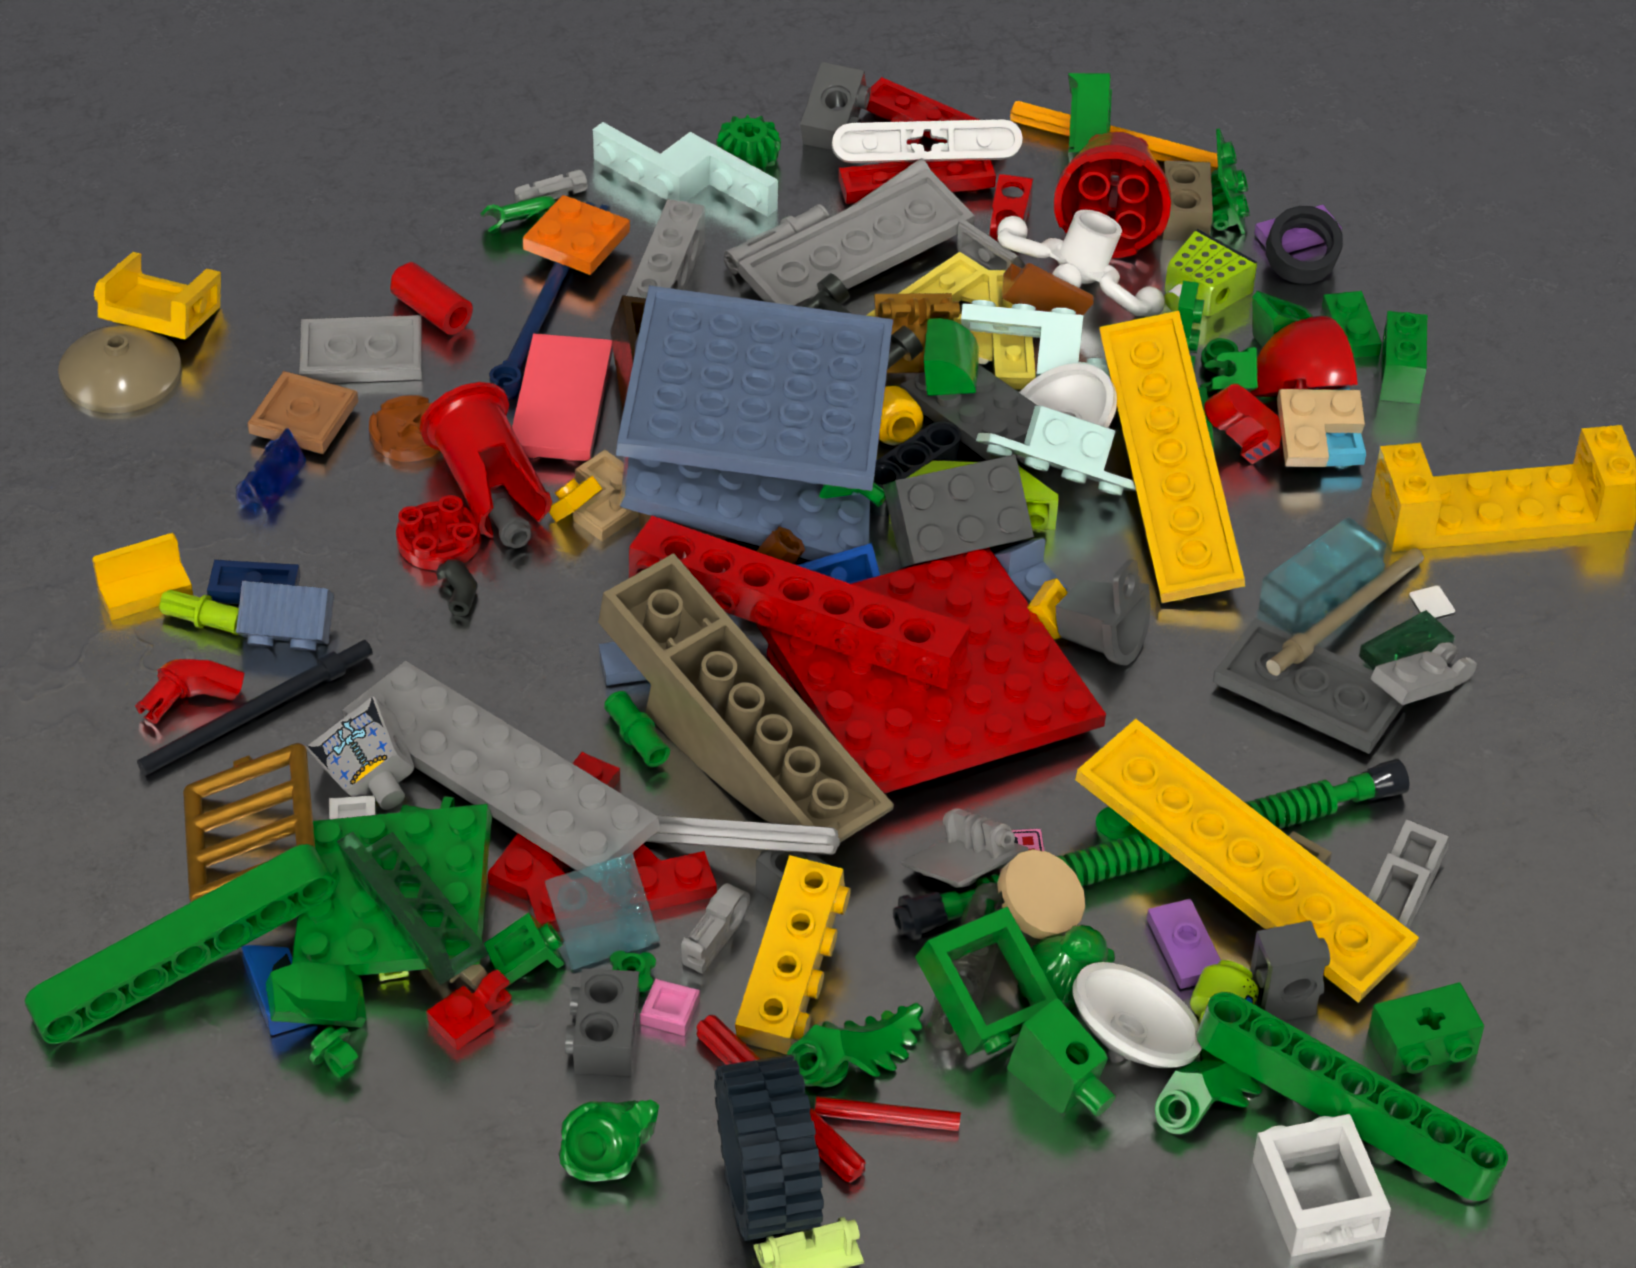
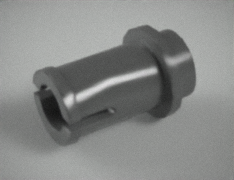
(513, 530)

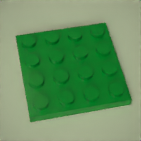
(351, 927)

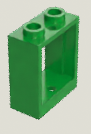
(937, 965)

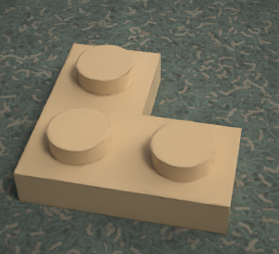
(1309, 415)

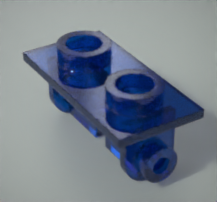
(272, 472)

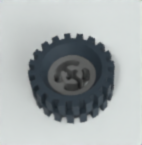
(769, 1147)

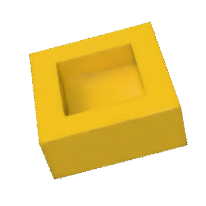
(573, 496)
(1044, 605)

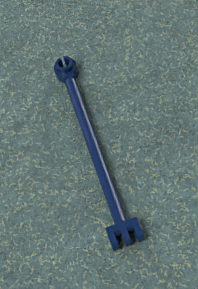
(508, 373)

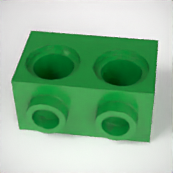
(1403, 357)

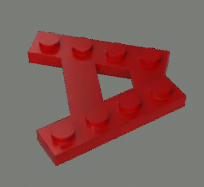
(905, 105)
(666, 882)

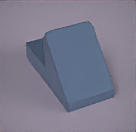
(1026, 566)

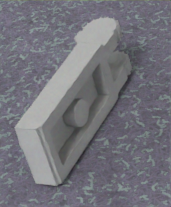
(1423, 674)

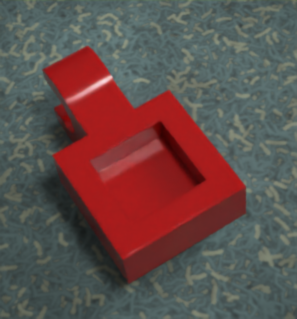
(467, 1015)

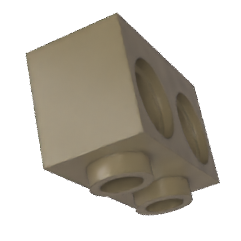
(1189, 199)

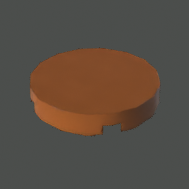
(396, 429)

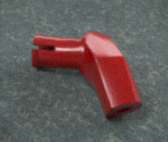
(187, 679)

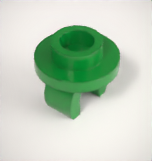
(332, 1048)

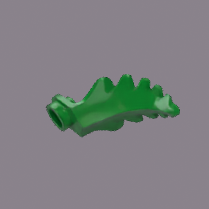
(857, 1044)
(1198, 1088)

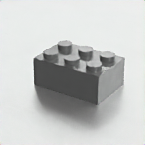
(958, 510)

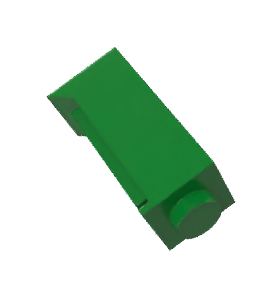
(1089, 108)

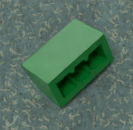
(950, 358)

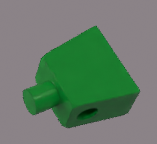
(1061, 1061)

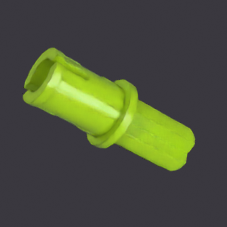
(200, 610)

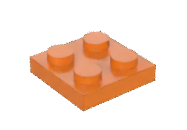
(576, 234)

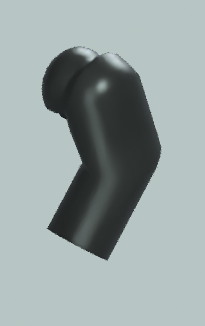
(463, 582)

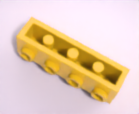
(791, 955)

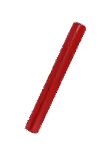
(831, 1145)

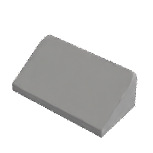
(984, 249)

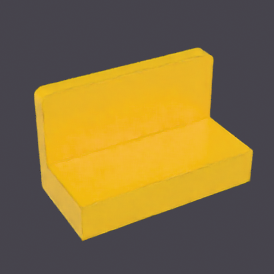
(138, 574)

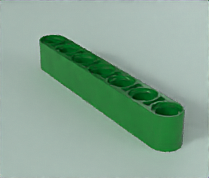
(179, 944)
(1339, 1086)

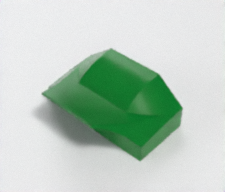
(316, 995)

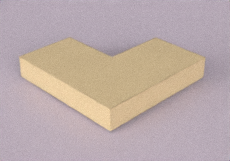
(603, 513)

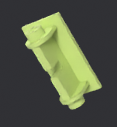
(821, 1247)

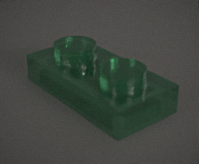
(1409, 638)

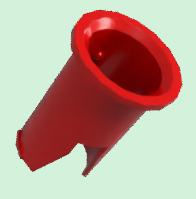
(483, 450)

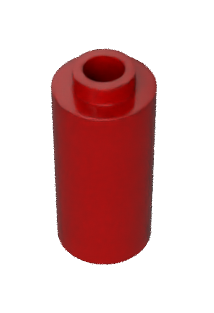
(431, 298)

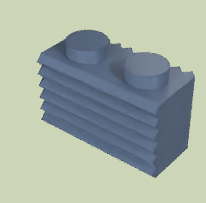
(284, 614)

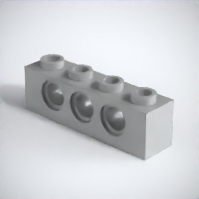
(671, 249)

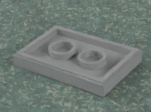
(361, 349)

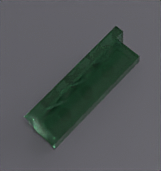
(406, 913)

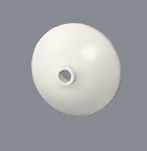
(1076, 391)
(1136, 1015)

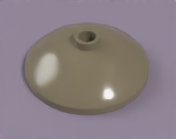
(119, 369)

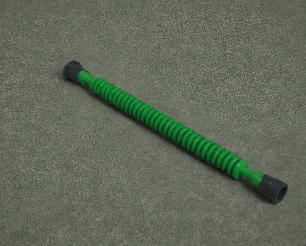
(1138, 851)

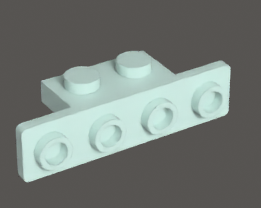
(1065, 444)

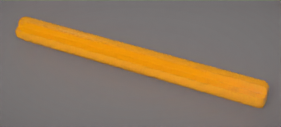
(1059, 123)

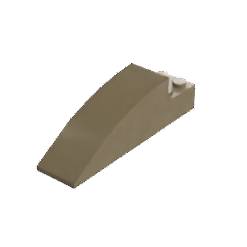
(733, 707)

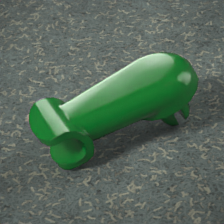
(527, 209)

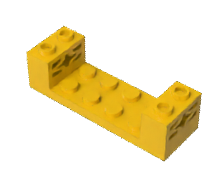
(1507, 505)

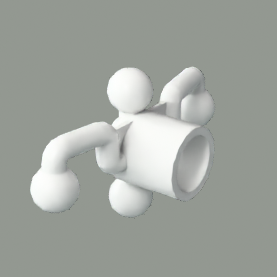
(1084, 257)

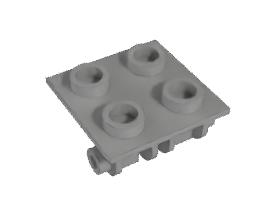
(971, 849)

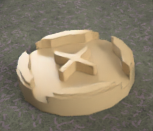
(1041, 893)

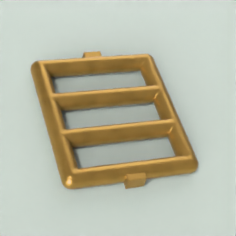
(244, 770)

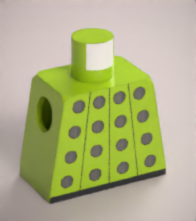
(1220, 270)

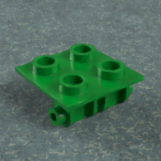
(1228, 186)

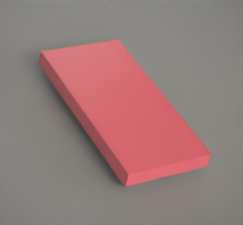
(562, 396)

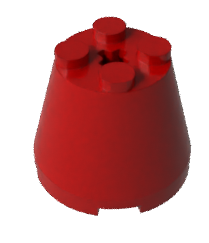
(1135, 199)

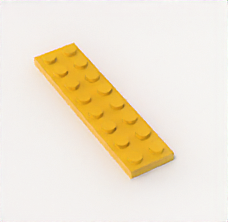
(1171, 458)
(1244, 855)

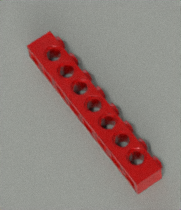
(810, 604)

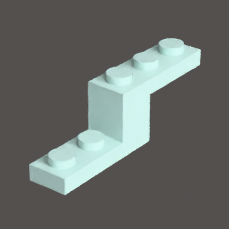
(685, 169)
(1058, 330)

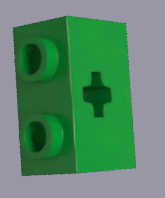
(1425, 1029)

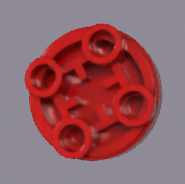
(437, 532)

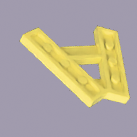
(968, 282)

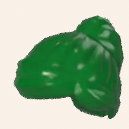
(1066, 955)
(605, 1138)

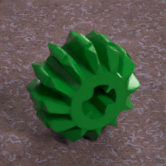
(751, 141)

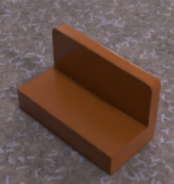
(1043, 290)

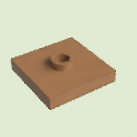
(305, 406)

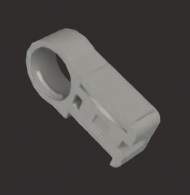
(715, 928)

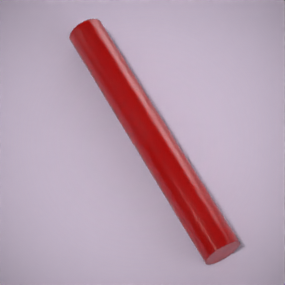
(888, 1114)

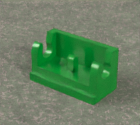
(1233, 369)

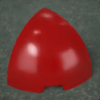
(1306, 356)

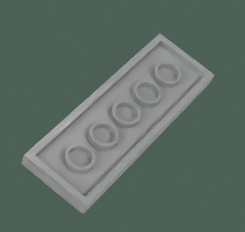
(857, 241)

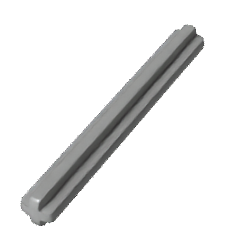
(746, 835)

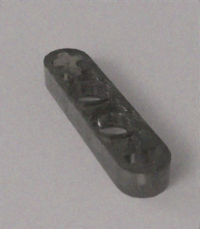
(971, 966)

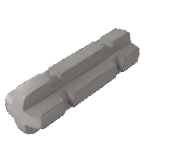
(554, 186)

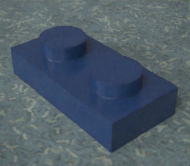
(228, 575)

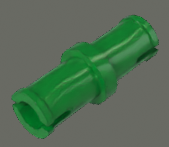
(637, 728)

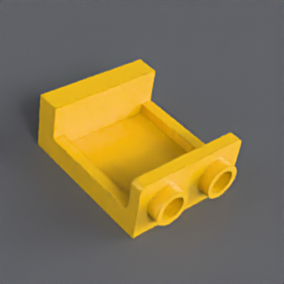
(154, 302)

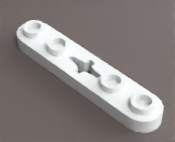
(888, 141)

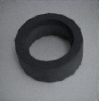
(1316, 221)

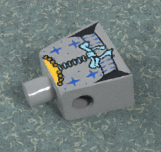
(366, 753)

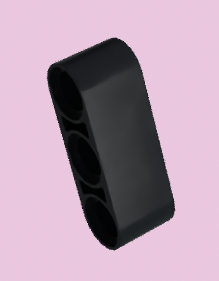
(934, 443)

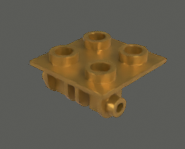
(913, 312)

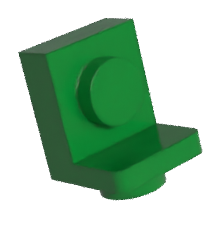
(524, 947)

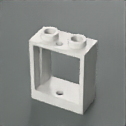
(1329, 1224)

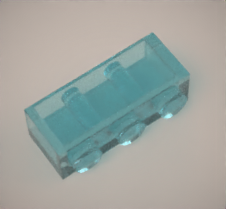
(1322, 575)

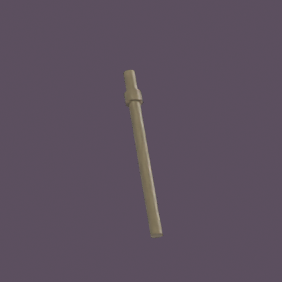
(1302, 644)

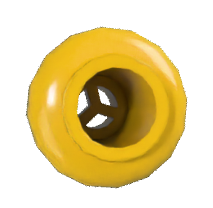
(900, 416)

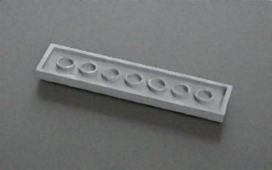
(510, 772)

